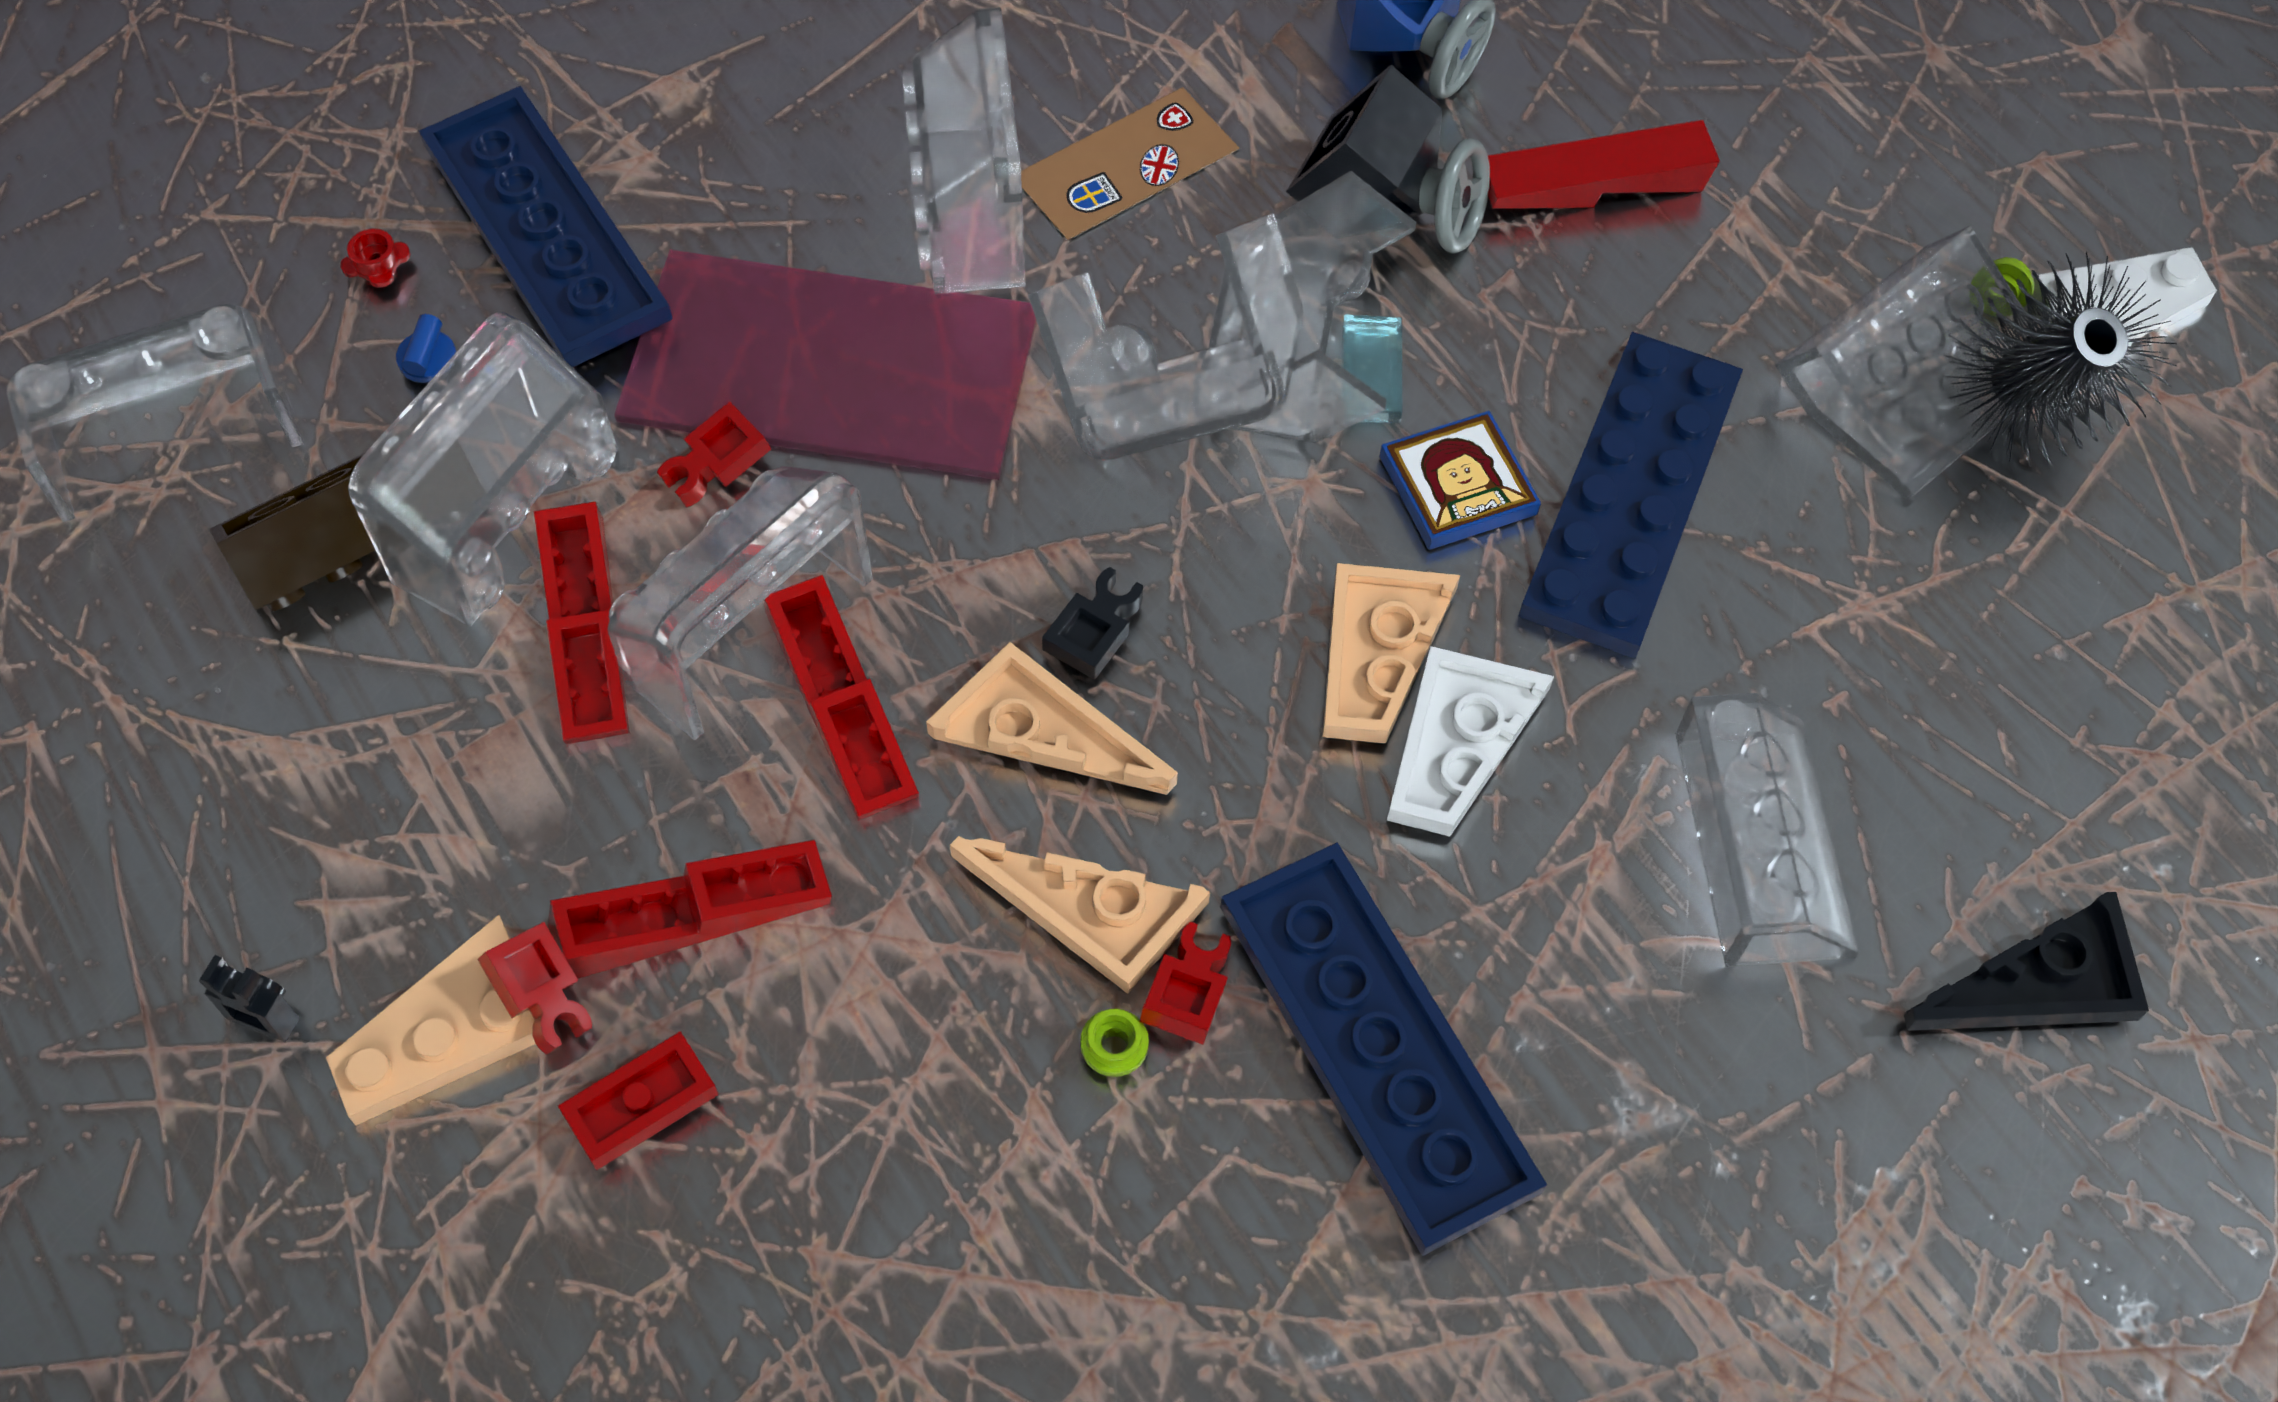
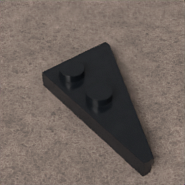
(2064, 975)

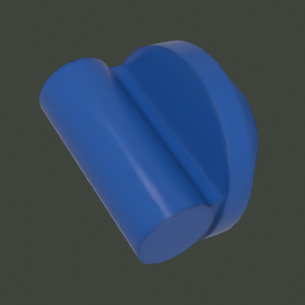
(425, 350)

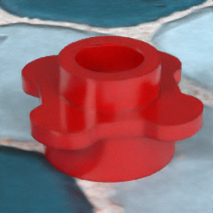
(374, 257)

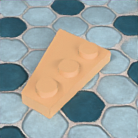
(1378, 644)
(430, 1034)

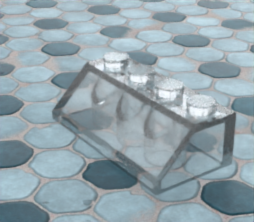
(1763, 833)

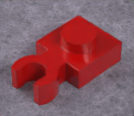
(720, 449)
(531, 976)
(1187, 988)

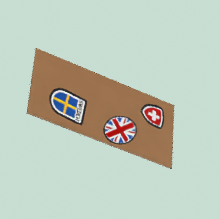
(1125, 163)

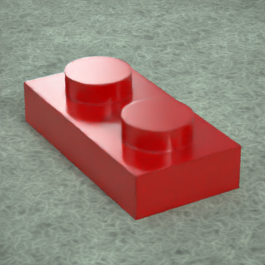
(638, 1100)

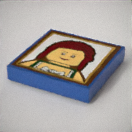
(1459, 480)

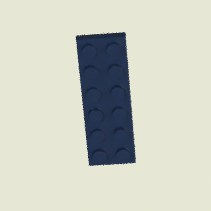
(545, 227)
(1631, 495)
(1382, 1049)

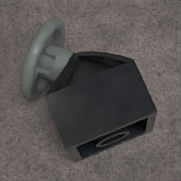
(1392, 144)

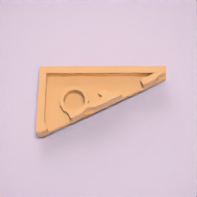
(1032, 716)
(1099, 914)

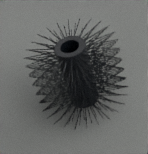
(2058, 359)

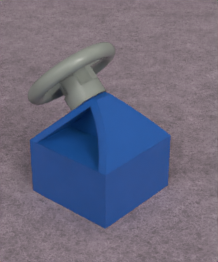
(1423, 26)

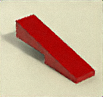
(1579, 171)
(578, 610)
(840, 697)
(705, 903)

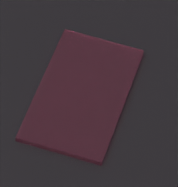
(834, 363)

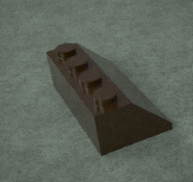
(296, 539)

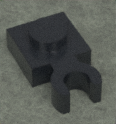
(1093, 630)
(249, 999)

